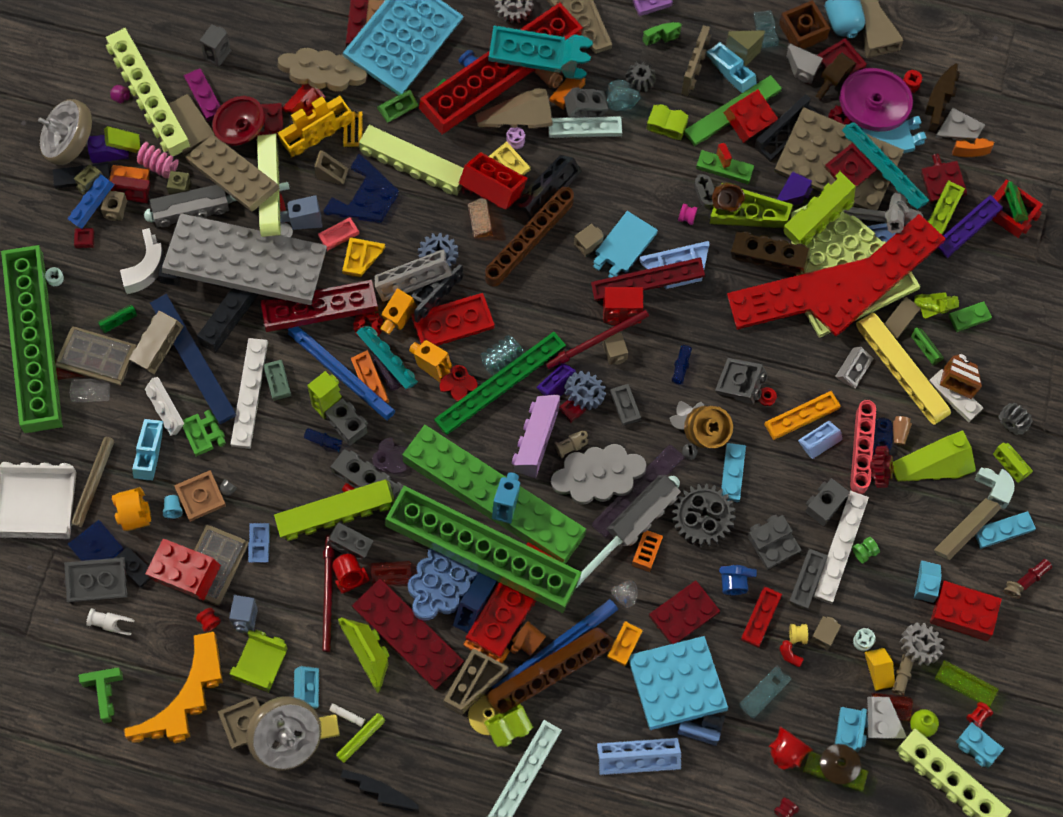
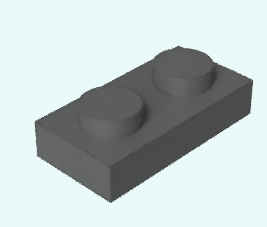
(625, 404)

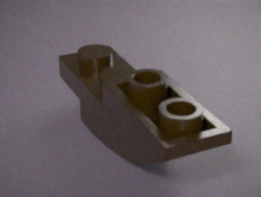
(941, 95)

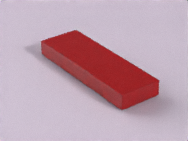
(761, 617)

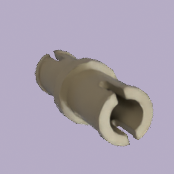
(902, 675)

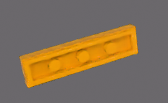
(802, 415)

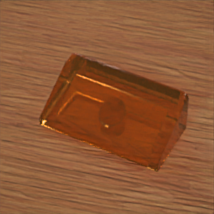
(480, 218)

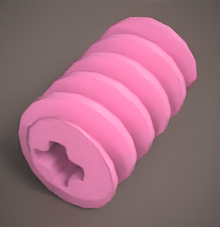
(156, 161)

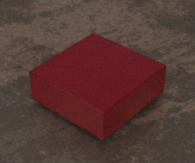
(84, 238)
(570, 411)

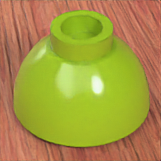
(924, 722)

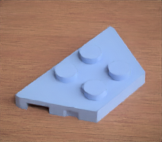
(677, 255)

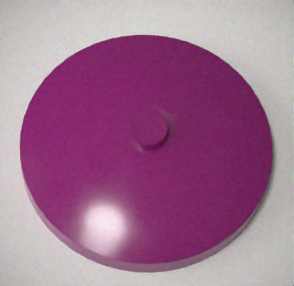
(876, 99)

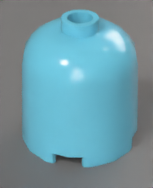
(845, 17)

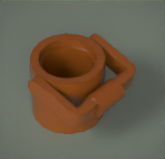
(527, 639)

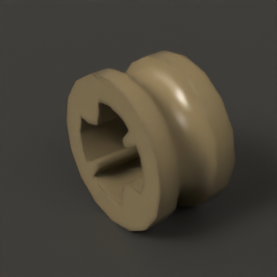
(1013, 589)

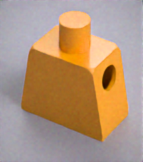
(397, 311)
(431, 359)

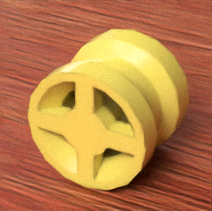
(798, 633)

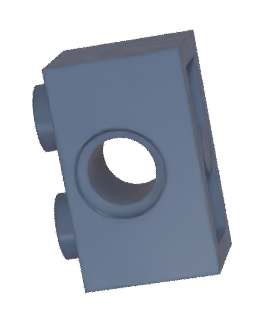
(243, 614)

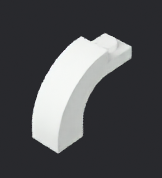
(147, 271)

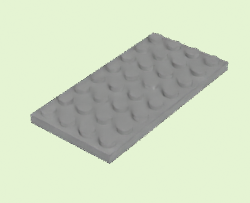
(244, 259)

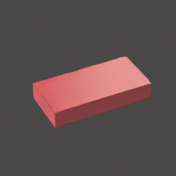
(338, 233)

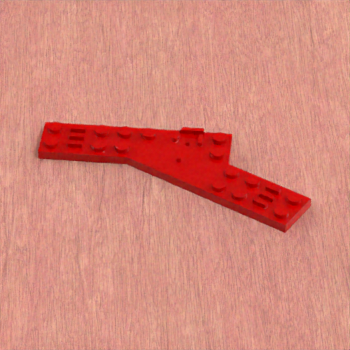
(841, 291)

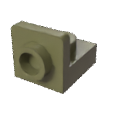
(86, 178)

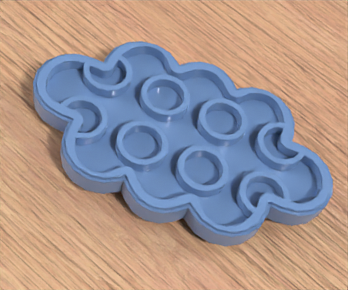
(439, 585)

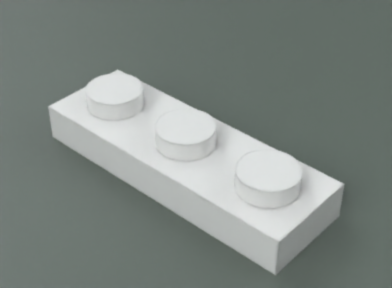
(164, 406)
(964, 406)

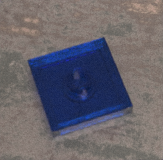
(95, 543)

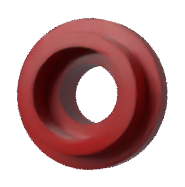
(768, 401)

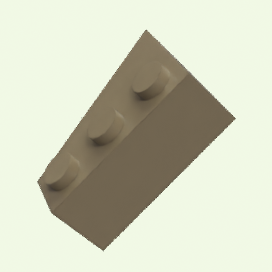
(474, 681)

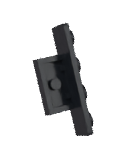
(431, 294)

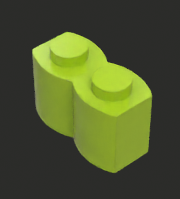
(667, 122)
(508, 725)

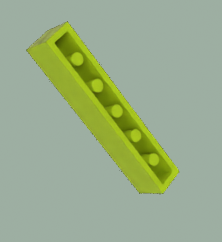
(335, 509)

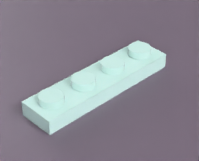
(585, 127)

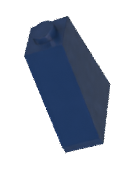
(474, 602)

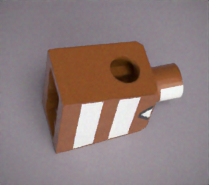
(961, 376)

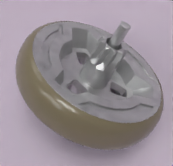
(65, 132)
(265, 729)

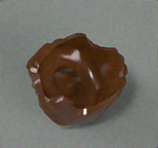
(728, 197)

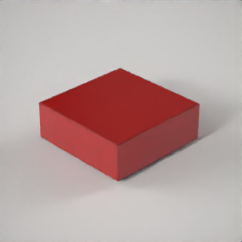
(724, 155)

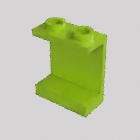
(260, 661)

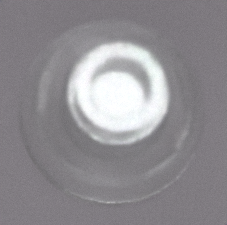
(625, 593)

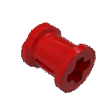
(979, 714)

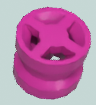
(687, 214)

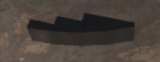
(386, 795)

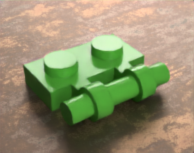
(197, 434)

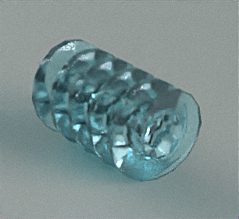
(499, 353)

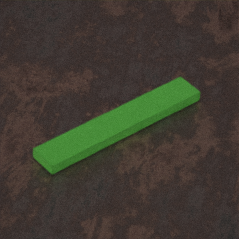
(717, 120)

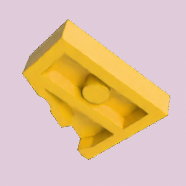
(361, 256)

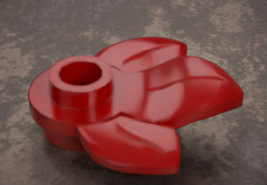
(458, 385)

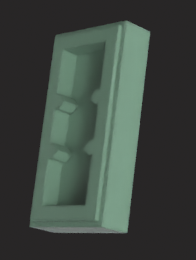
(277, 380)

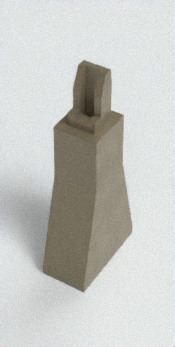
(878, 32)

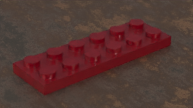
(326, 305)
(407, 634)

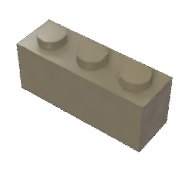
(156, 342)

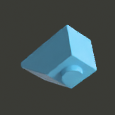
(928, 582)

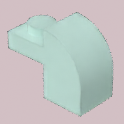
(1001, 485)

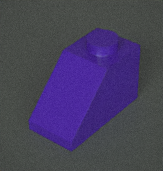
(101, 153)
(795, 189)

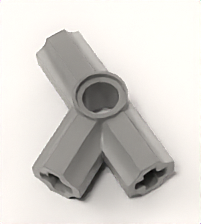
(899, 213)

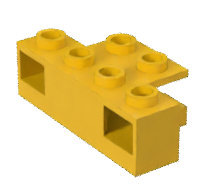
(316, 126)

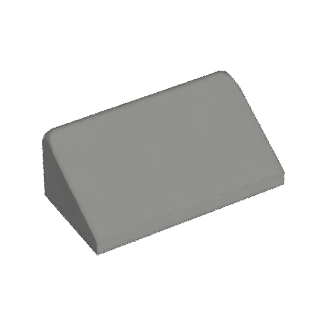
(854, 367)

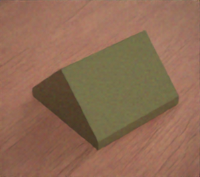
(745, 44)

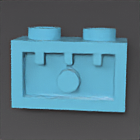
(851, 728)
(979, 745)

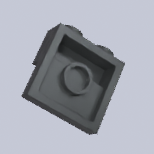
(742, 380)
(773, 541)

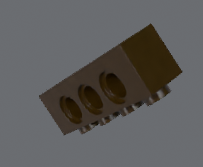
(777, 260)

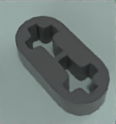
(701, 192)

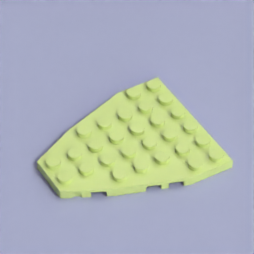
(847, 242)

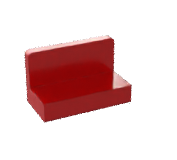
(303, 100)

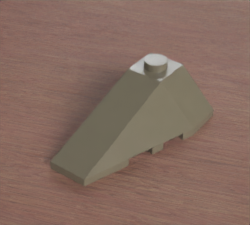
(525, 109)

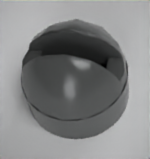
(685, 451)
(227, 488)

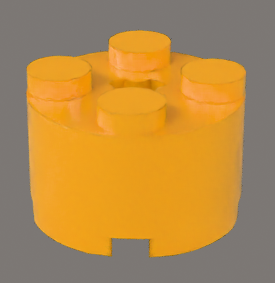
(131, 509)

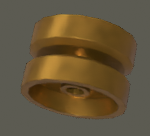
(708, 427)

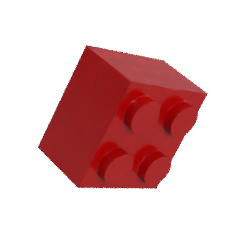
(750, 115)
(621, 304)

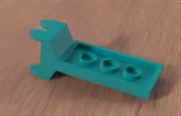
(540, 51)

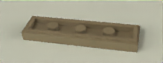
(967, 529)

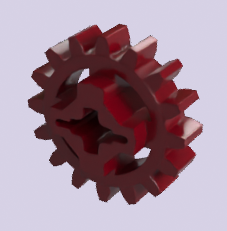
(882, 466)

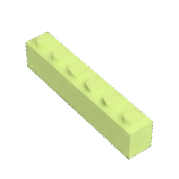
(411, 159)

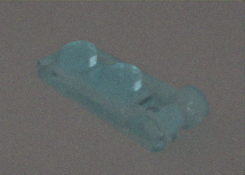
(764, 692)

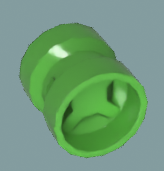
(866, 549)

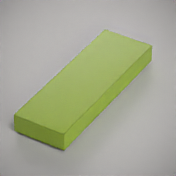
(945, 206)

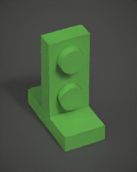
(104, 690)

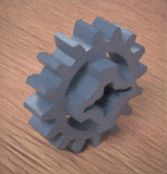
(433, 244)
(585, 390)

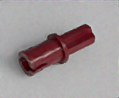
(1034, 574)

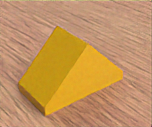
(880, 668)

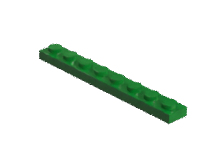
(499, 383)

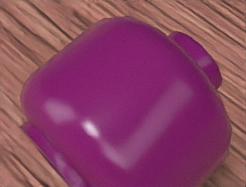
(120, 93)

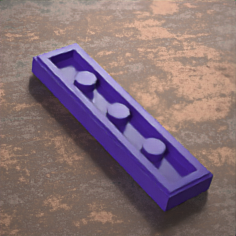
(970, 225)

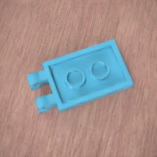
(901, 136)
(624, 244)

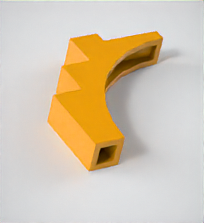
(191, 699)

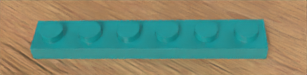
(885, 165)

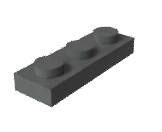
(808, 579)

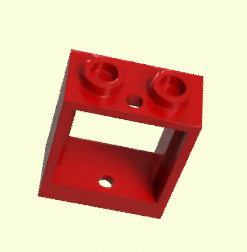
(1009, 223)

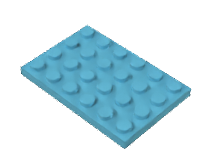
(402, 40)

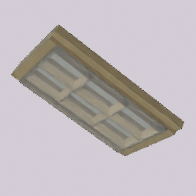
(95, 356)
(228, 552)

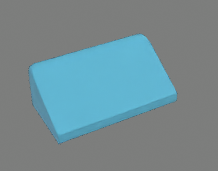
(307, 685)

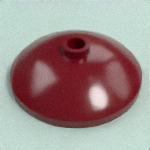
(238, 120)

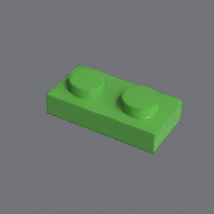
(970, 316)

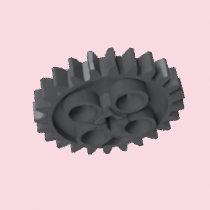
(711, 499)

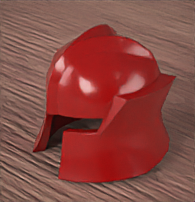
(788, 750)

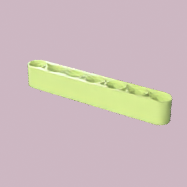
(268, 163)

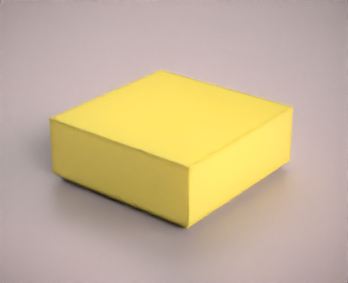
(329, 726)

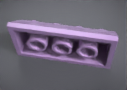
(537, 435)

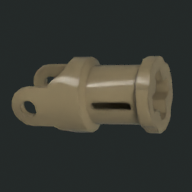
(573, 442)

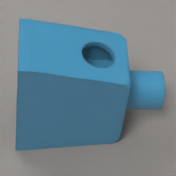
(506, 498)

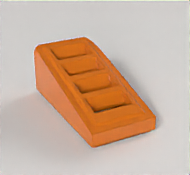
(642, 564)

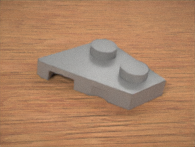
(960, 127)
(883, 719)

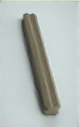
(92, 482)

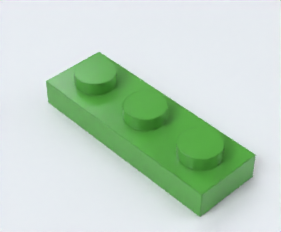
(736, 171)

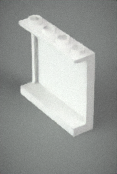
(36, 500)

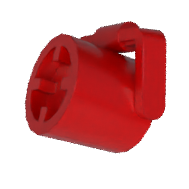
(349, 573)

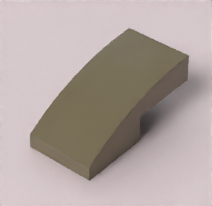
(902, 317)

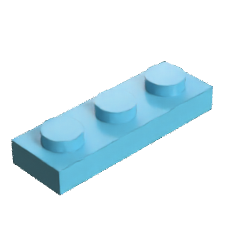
(733, 471)
(1005, 530)

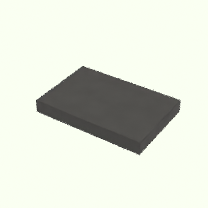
(95, 579)

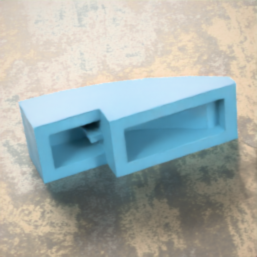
(732, 67)
(148, 449)

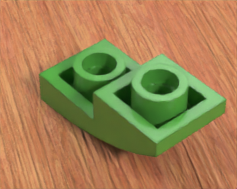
(666, 31)

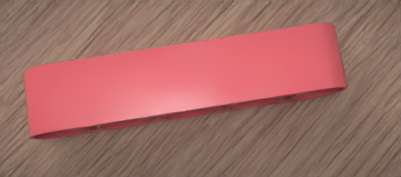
(866, 439)

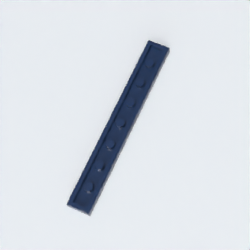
(197, 365)

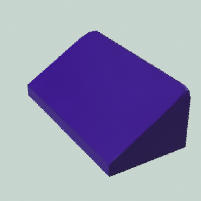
(556, 381)

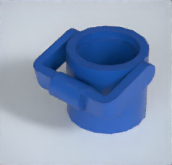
(735, 579)

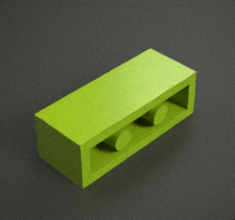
(324, 392)

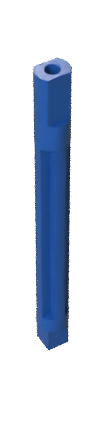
(341, 372)
(572, 634)

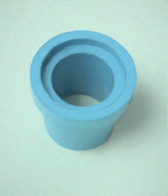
(172, 507)

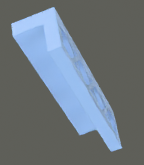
(639, 759)

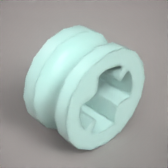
(54, 271)

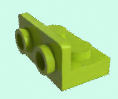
(1012, 462)

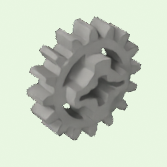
(513, 9)
(922, 644)

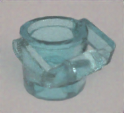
(620, 95)

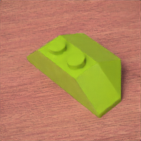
(367, 649)

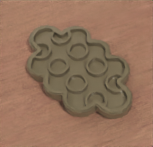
(321, 69)

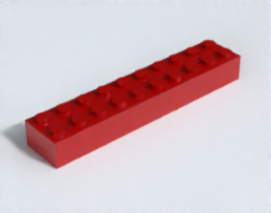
(487, 79)

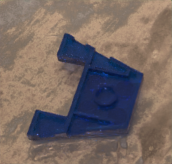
(372, 197)

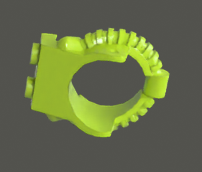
(935, 303)

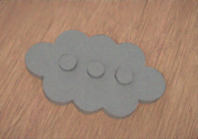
(598, 474)

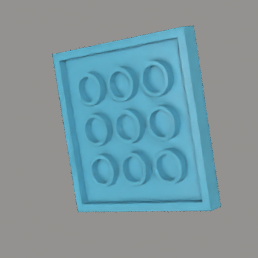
(677, 683)

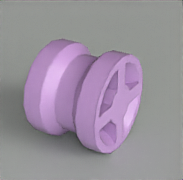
(516, 133)

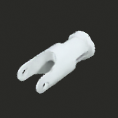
(107, 621)

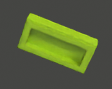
(122, 139)

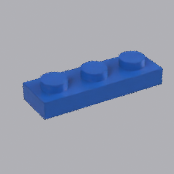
(90, 201)

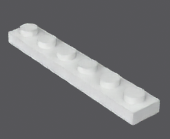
(249, 393)
(840, 547)

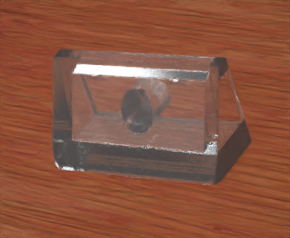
(89, 390)

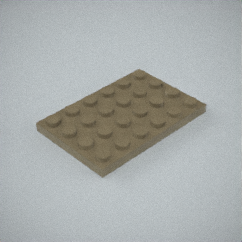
(816, 142)

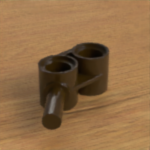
(835, 73)

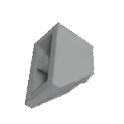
(803, 63)

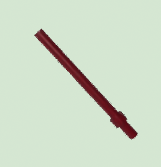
(564, 356)
(328, 556)

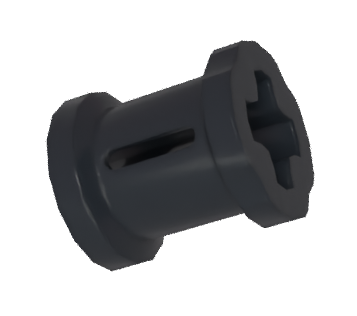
(713, 721)

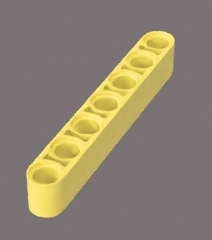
(903, 368)

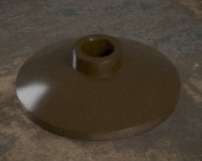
(833, 771)

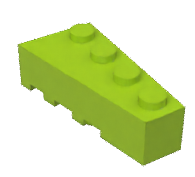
(821, 211)

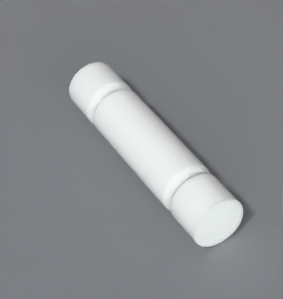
(347, 715)

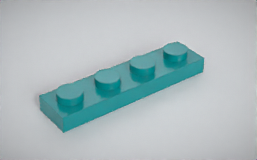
(391, 361)

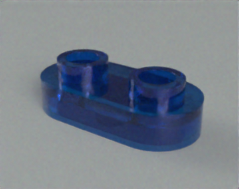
(881, 434)

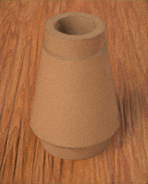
(551, 78)
(901, 429)

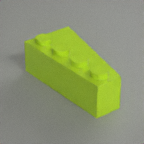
(755, 211)

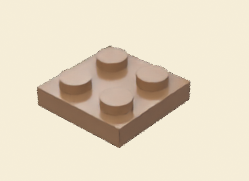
(200, 495)

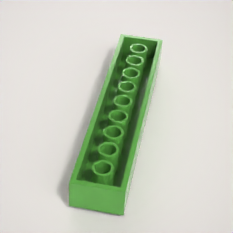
(31, 339)
(477, 486)
(483, 549)

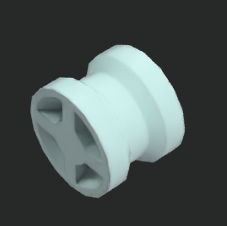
(864, 635)

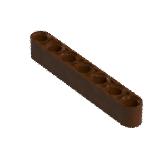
(527, 244)
(549, 670)

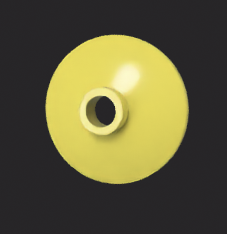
(477, 715)

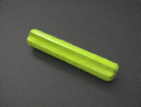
(356, 742)

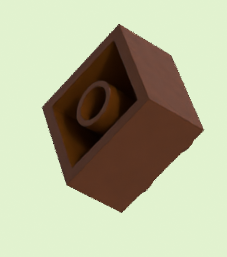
(804, 25)

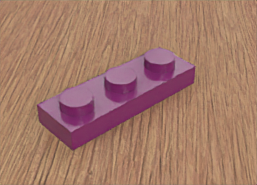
(202, 93)

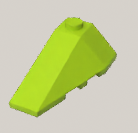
(945, 458)

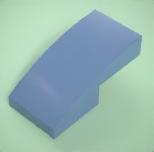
(259, 542)

